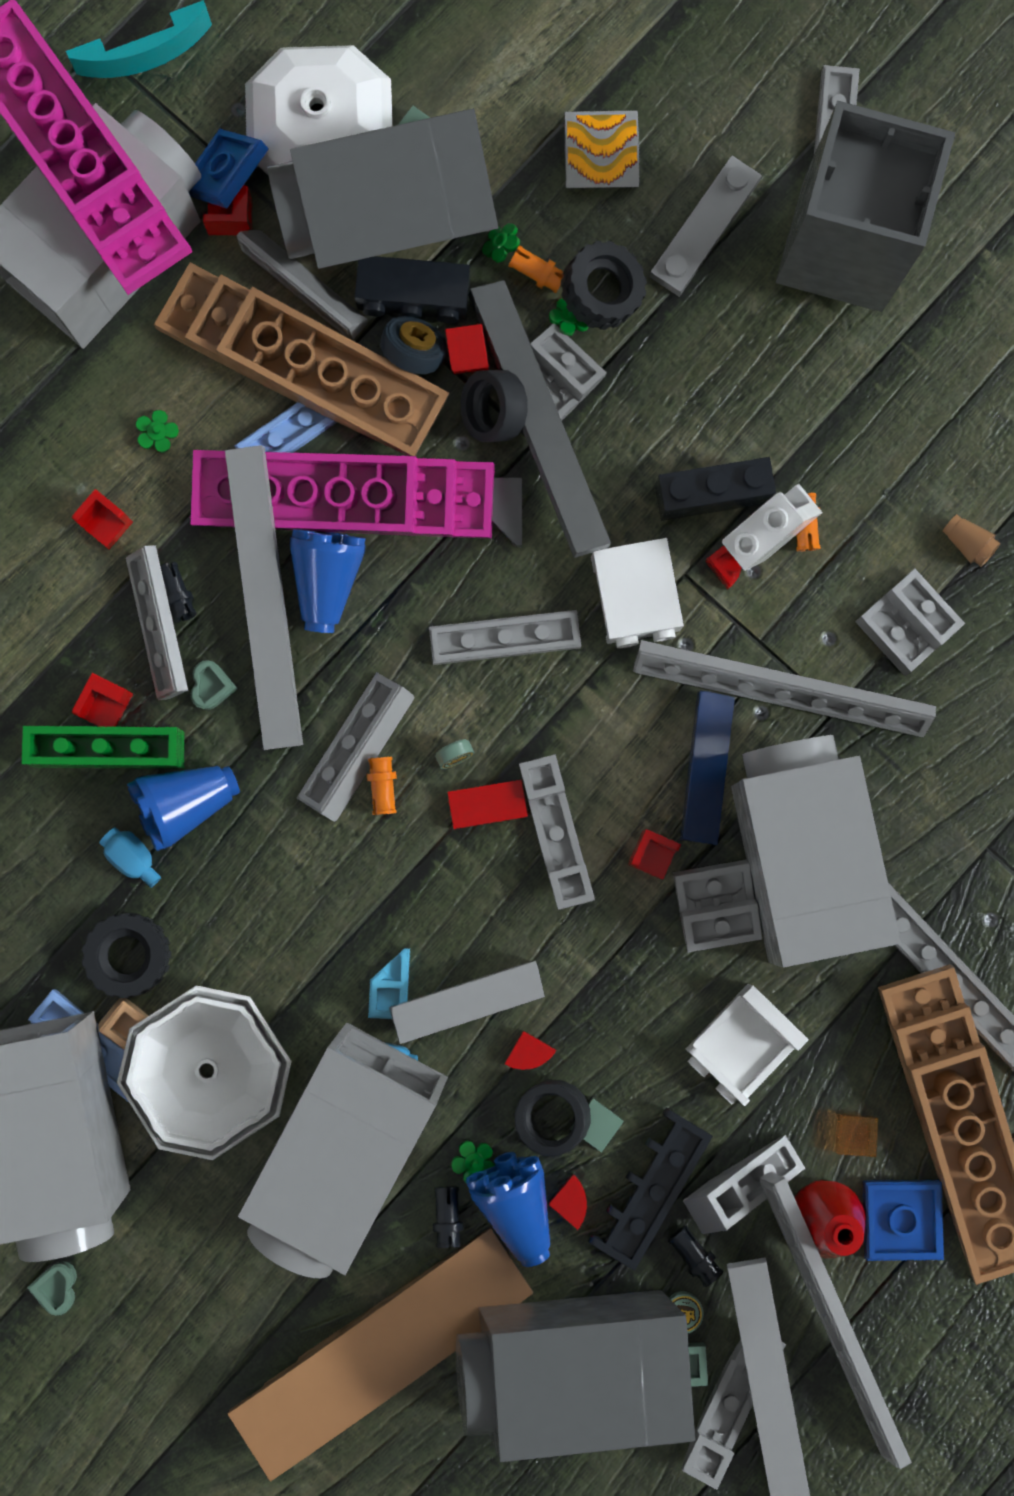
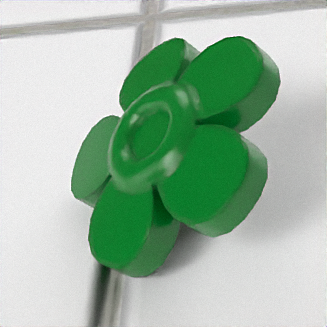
(501, 242)
(566, 319)
(156, 431)
(472, 1160)

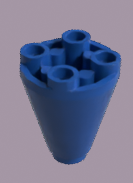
(324, 575)
(180, 801)
(515, 1205)

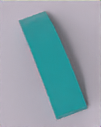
(145, 53)

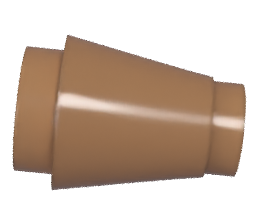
(971, 540)

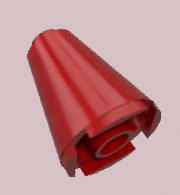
(833, 1217)

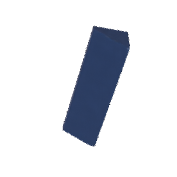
(707, 768)

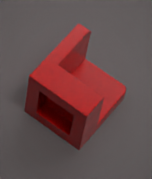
(231, 219)
(466, 349)
(102, 519)
(102, 702)
(653, 854)

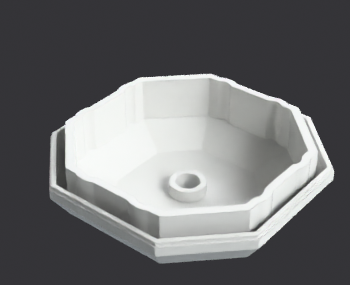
(282, 91)
(165, 1081)

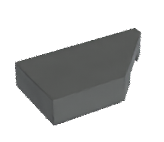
(508, 508)

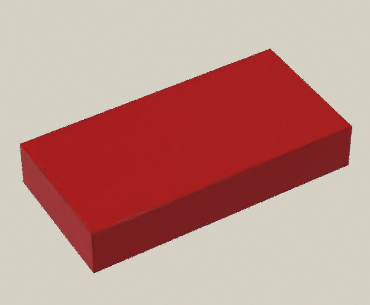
(487, 804)

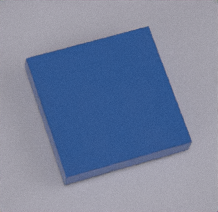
(226, 166)
(903, 1220)

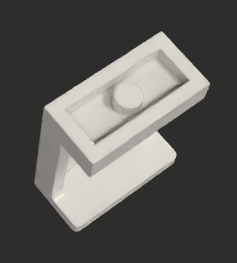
(771, 527)
(638, 592)
(744, 1045)

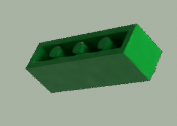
(103, 747)

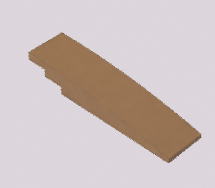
(301, 359)
(957, 1113)
(376, 1354)

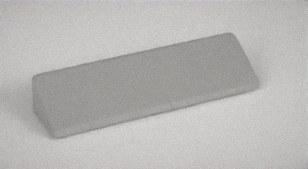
(302, 283)
(358, 740)
(467, 1001)

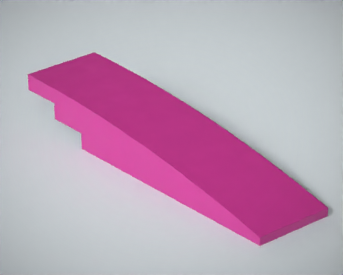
(82, 157)
(357, 494)

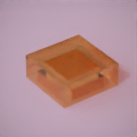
(856, 1135)

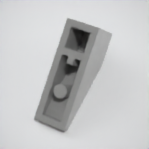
(738, 1189)

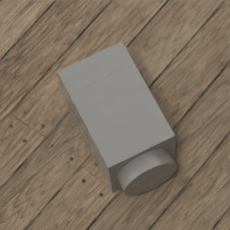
(51, 257)
(813, 853)
(57, 1140)
(340, 1154)

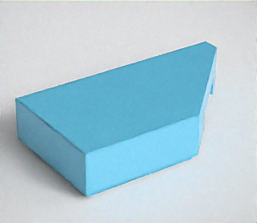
(389, 986)

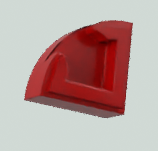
(724, 567)
(529, 1052)
(570, 1201)

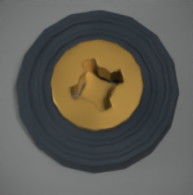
(413, 345)

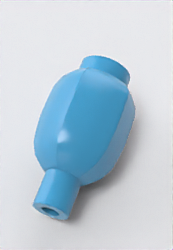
(129, 856)

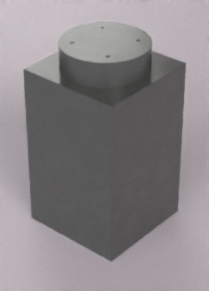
(384, 190)
(865, 206)
(577, 1375)

